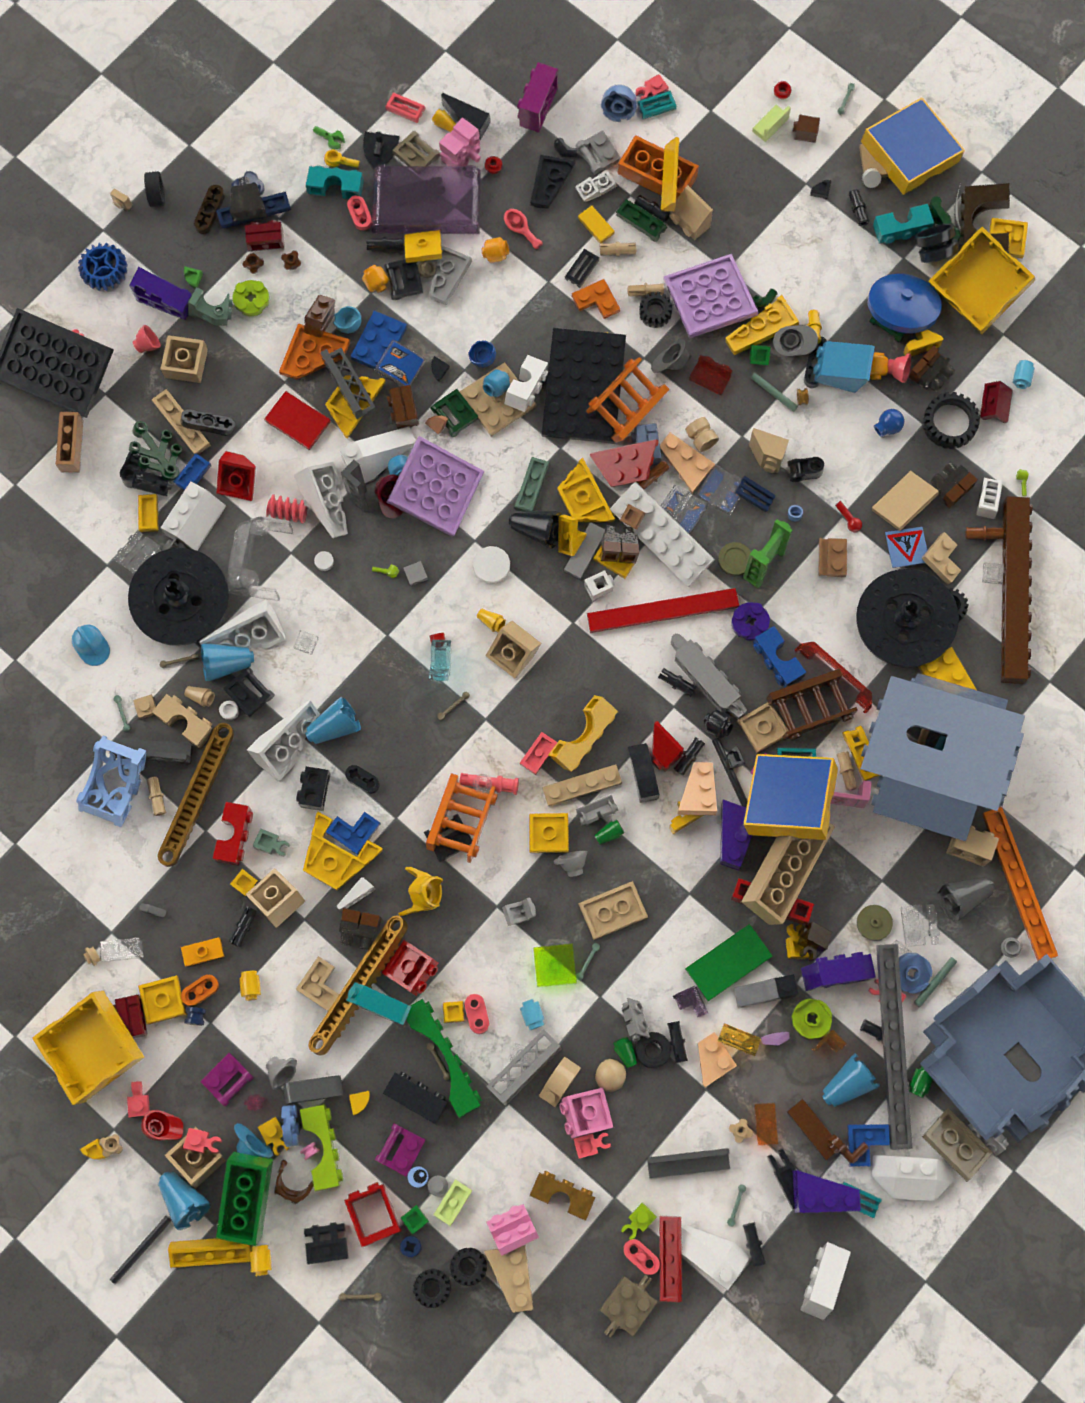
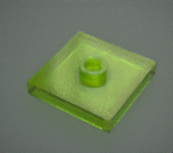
(555, 965)

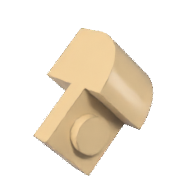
(559, 1081)

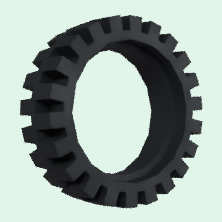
(961, 402)

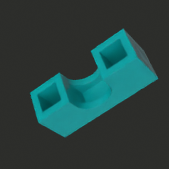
(321, 178)
(889, 229)

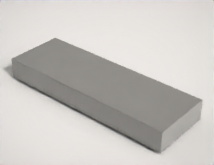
(580, 561)

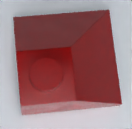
(236, 476)
(665, 748)

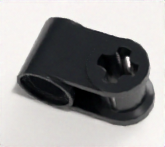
(128, 468)
(804, 469)

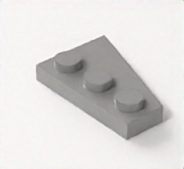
(448, 274)

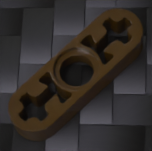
(208, 201)

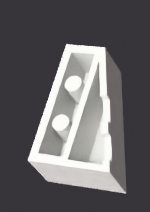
(825, 1281)

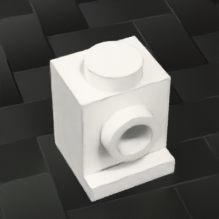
(601, 578)

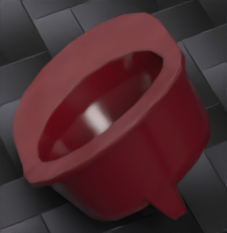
(382, 491)

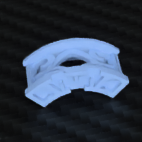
(134, 761)

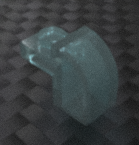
(440, 660)

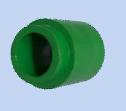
(920, 1082)

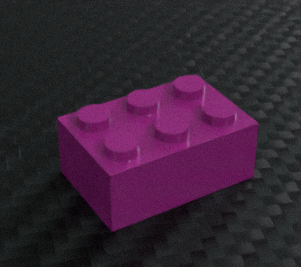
(537, 97)

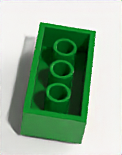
(244, 1198)

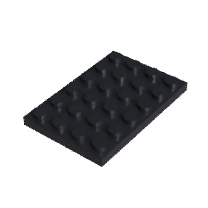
(53, 362)
(579, 370)

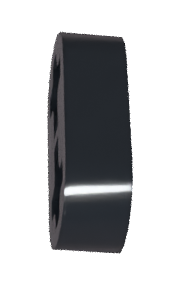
(364, 776)

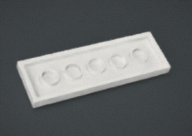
(665, 536)

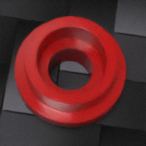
(782, 85)
(493, 169)

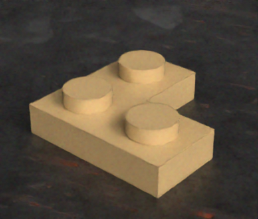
(938, 558)
(314, 985)

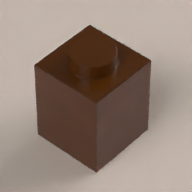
(806, 128)

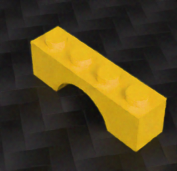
(598, 715)

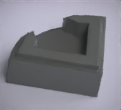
(147, 908)

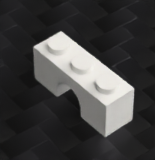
(521, 394)

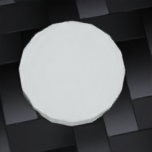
(491, 564)

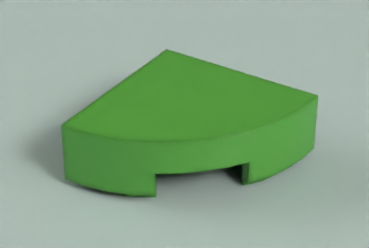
(193, 276)

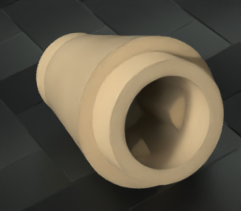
(202, 696)

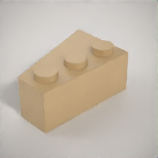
(513, 1277)

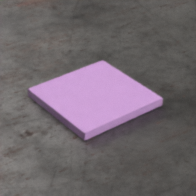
(710, 295)
(435, 486)

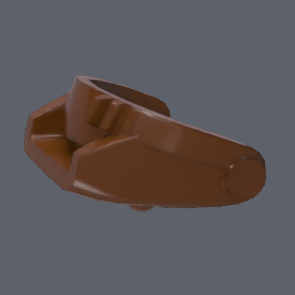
(285, 1192)

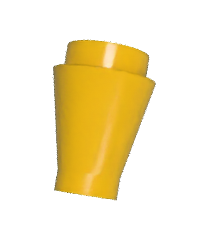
(443, 120)
(491, 620)

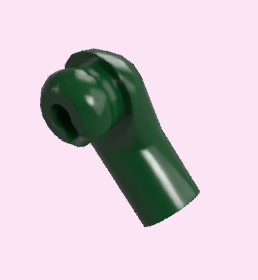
(764, 301)

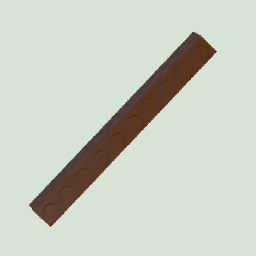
(1015, 590)

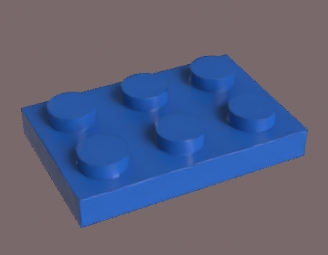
(376, 339)

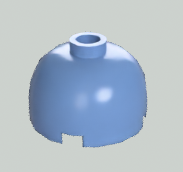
(619, 103)

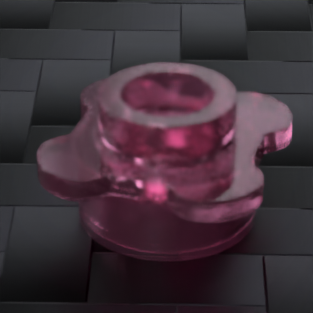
(254, 1102)

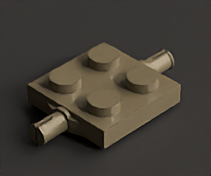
(628, 1306)

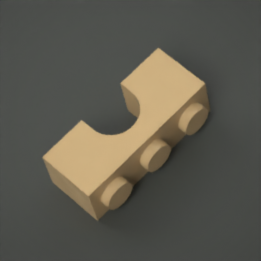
(171, 710)

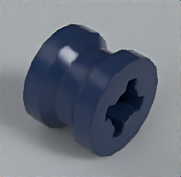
(194, 1016)
(412, 1244)

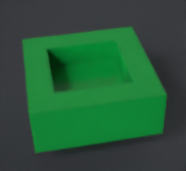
(759, 355)
(414, 1219)

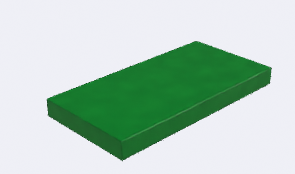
(728, 962)

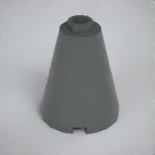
(963, 896)

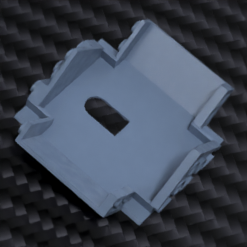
(933, 785)
(984, 1022)

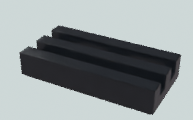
(574, 280)

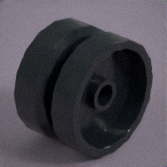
(937, 243)

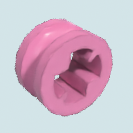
(310, 1150)

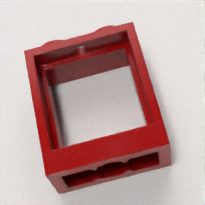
(356, 1196)

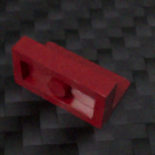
(996, 401)

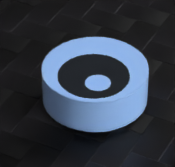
(418, 1177)

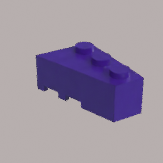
(160, 294)
(733, 835)

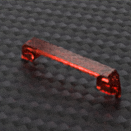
(810, 649)

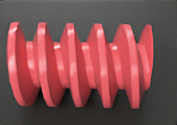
(286, 509)

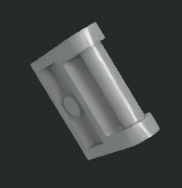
(602, 148)

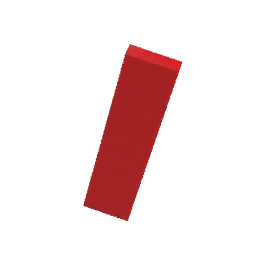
(670, 1259)

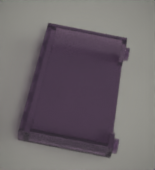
(426, 199)

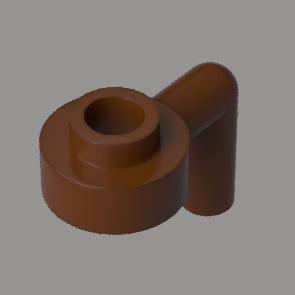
(837, 1145)

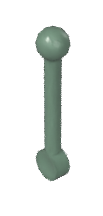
(851, 87)
(117, 699)
(595, 947)
(731, 1222)

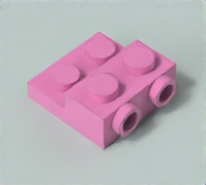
(586, 1113)
(512, 1229)

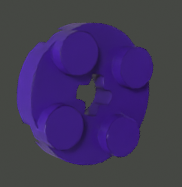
(756, 612)

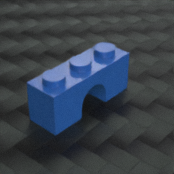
(786, 671)

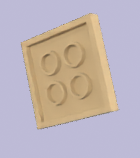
(491, 410)

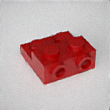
(411, 968)

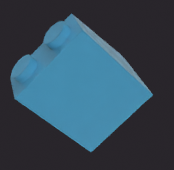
(843, 365)

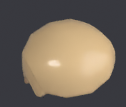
(610, 1075)

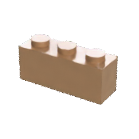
(69, 442)

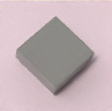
(415, 573)

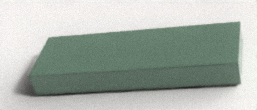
(532, 484)

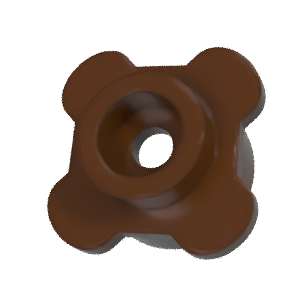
(253, 258)
(291, 265)

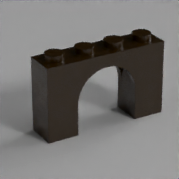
(983, 198)

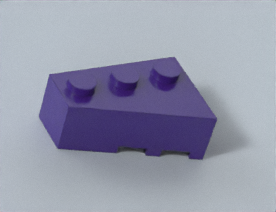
(838, 971)
(823, 1195)

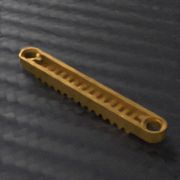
(196, 794)
(365, 974)

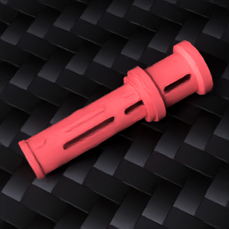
(500, 783)

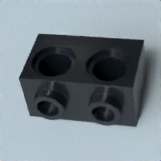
(319, 788)

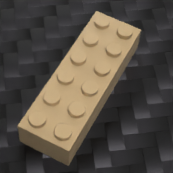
(783, 876)

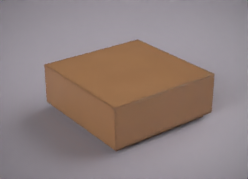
(632, 516)

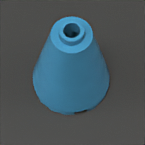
(224, 660)
(333, 723)
(849, 1083)
(182, 1200)

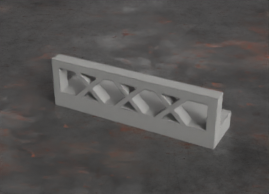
(527, 1075)

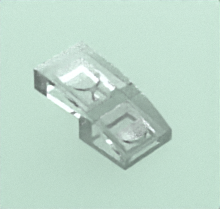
(121, 949)

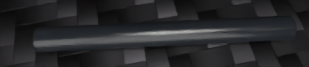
(731, 774)
(140, 1249)

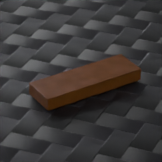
(811, 1127)

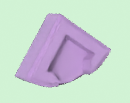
(775, 1038)

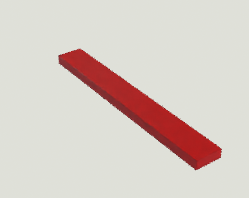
(662, 610)

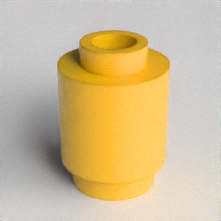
(250, 985)
(260, 1260)

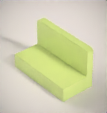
(771, 122)

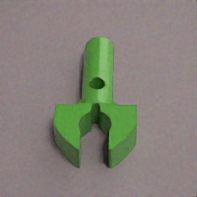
(330, 137)

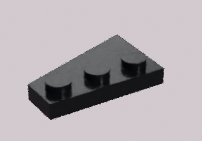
(549, 179)

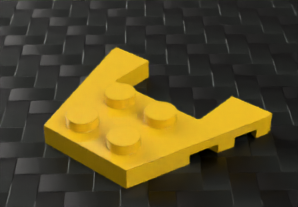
(331, 863)

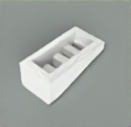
(987, 509)
(358, 892)

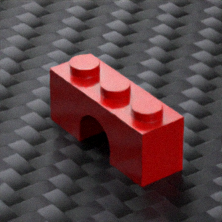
(232, 850)

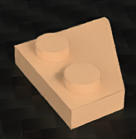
(714, 1059)

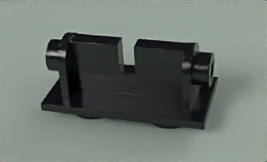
(150, 483)

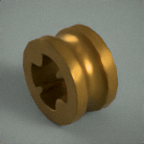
(802, 396)

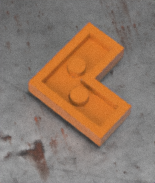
(598, 294)

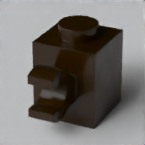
(813, 939)

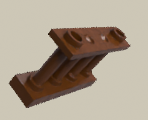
(814, 686)

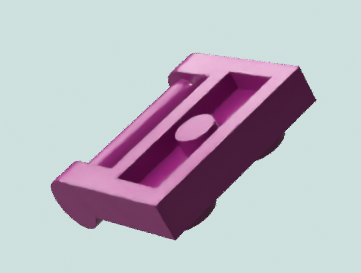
(222, 1075)
(406, 1153)

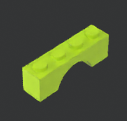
(326, 1174)

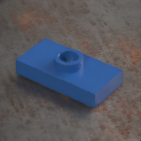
(192, 472)

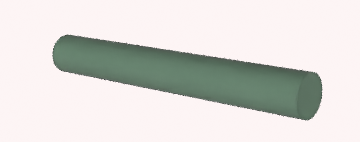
(774, 392)
(935, 982)

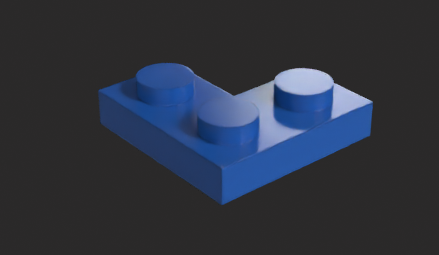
(356, 836)
(869, 1134)

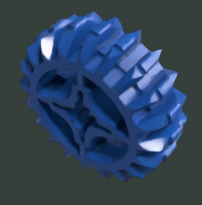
(104, 273)

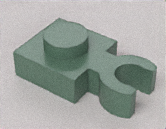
(268, 842)

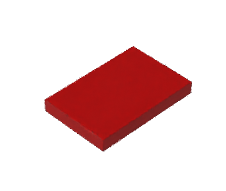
(297, 420)

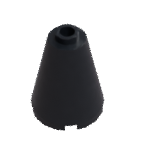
(537, 525)

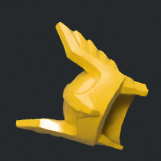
(423, 891)

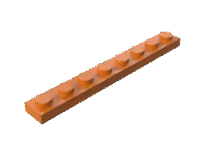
(1020, 885)

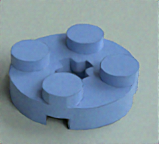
(921, 976)
(290, 1128)

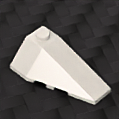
(376, 451)
(321, 490)
(250, 629)
(713, 1255)

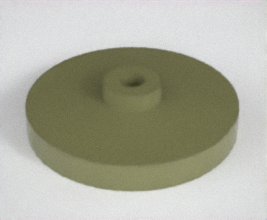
(734, 558)
(874, 922)

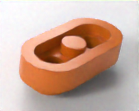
(200, 990)

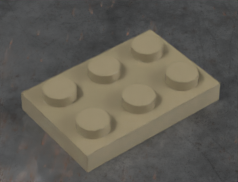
(957, 1144)

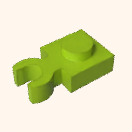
(641, 1219)

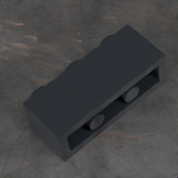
(416, 1097)

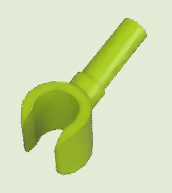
(1022, 475)
(392, 571)

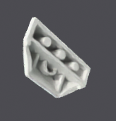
(912, 1177)

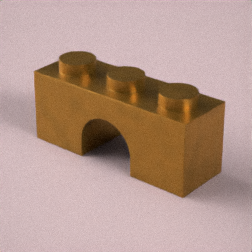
(580, 1201)

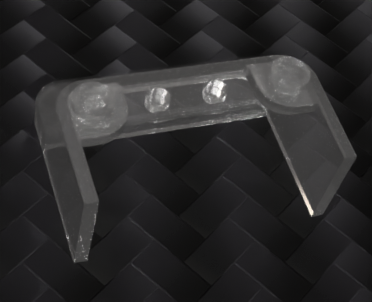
(238, 577)

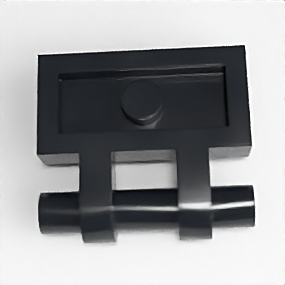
(326, 1250)

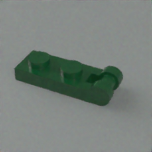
(940, 216)
(641, 220)

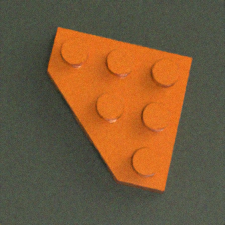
(304, 352)

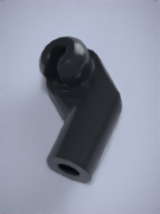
(563, 150)

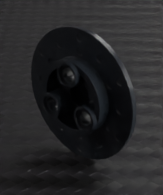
(152, 592)
(914, 592)

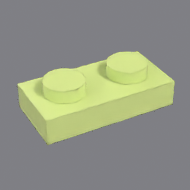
(452, 1202)

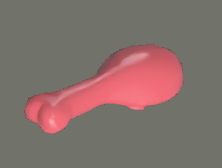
(517, 222)

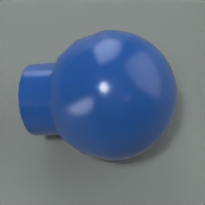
(890, 422)

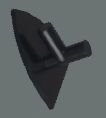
(379, 147)

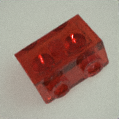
(711, 374)

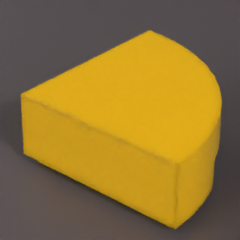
(359, 1101)
(93, 1150)

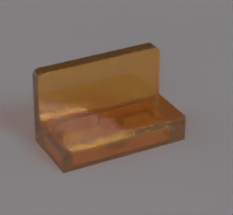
(832, 1040)

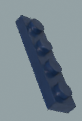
(273, 205)

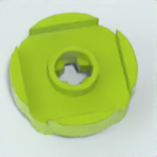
(247, 288)
(823, 1020)

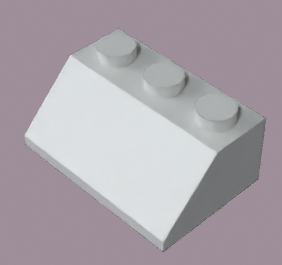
(193, 516)

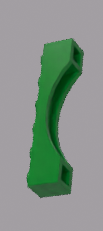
(461, 1094)

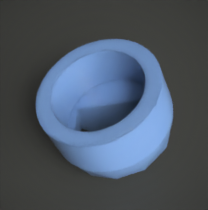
(795, 513)

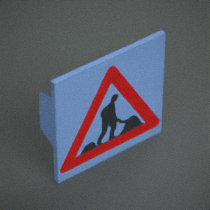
(906, 546)

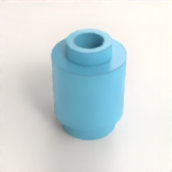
(1023, 374)
(532, 1014)

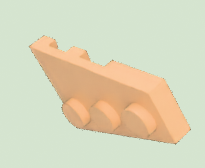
(687, 461)
(700, 792)

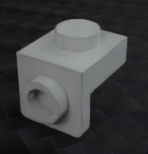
(519, 912)

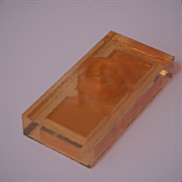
(766, 1124)

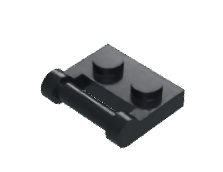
(410, 279)
(244, 696)
(443, 852)

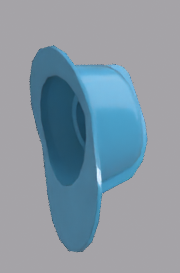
(90, 645)
(251, 1144)

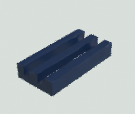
(754, 485)

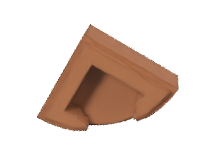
(437, 423)

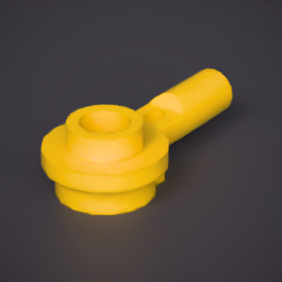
(334, 159)

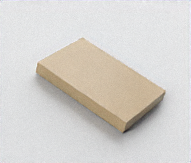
(905, 500)
(613, 910)

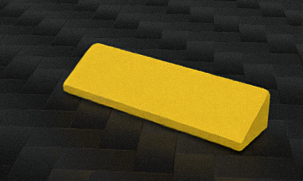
(670, 171)
(207, 1252)

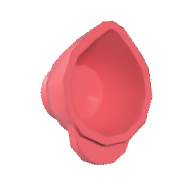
(146, 340)
(900, 367)

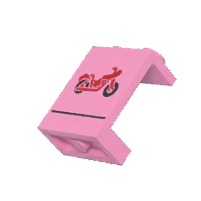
(854, 800)

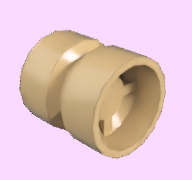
(701, 432)

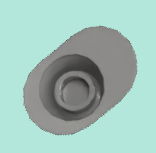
(795, 340)

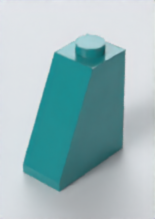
(378, 1003)

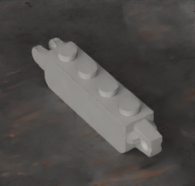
(707, 677)

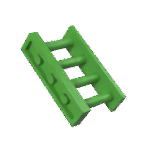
(759, 560)

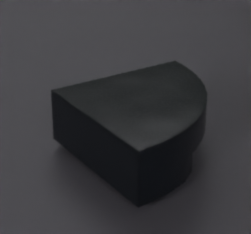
(821, 189)
(439, 368)
(734, 759)

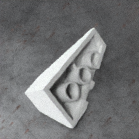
(280, 744)

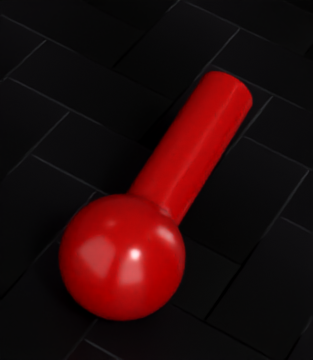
(854, 524)

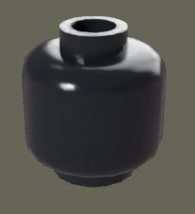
(718, 724)

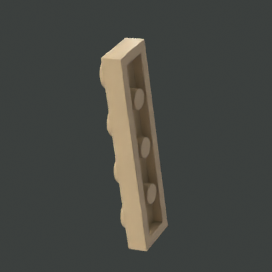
(172, 412)
(582, 785)

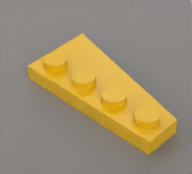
(762, 326)

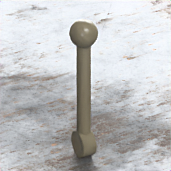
(163, 664)
(441, 716)
(430, 1046)
(377, 1296)

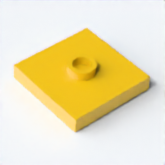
(423, 246)
(548, 833)
(162, 1000)

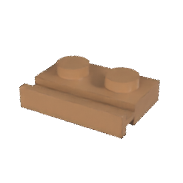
(833, 557)

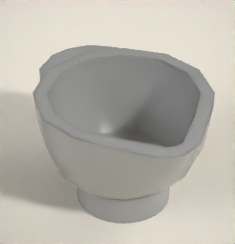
(572, 862)
(280, 1071)

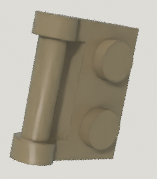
(411, 155)

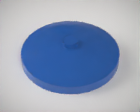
(904, 303)

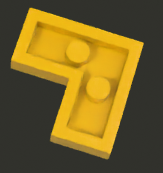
(1017, 234)

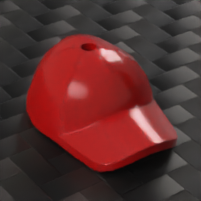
(164, 1126)

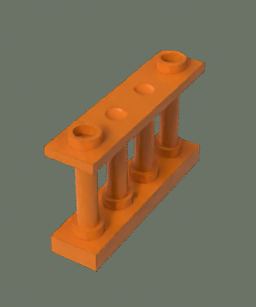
(645, 405)
(447, 804)

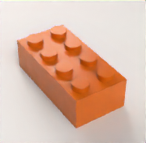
(644, 166)

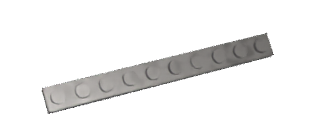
(894, 1046)

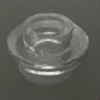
(482, 777)

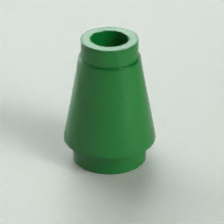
(609, 832)
(625, 1051)

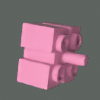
(460, 145)

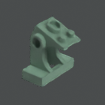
(199, 307)

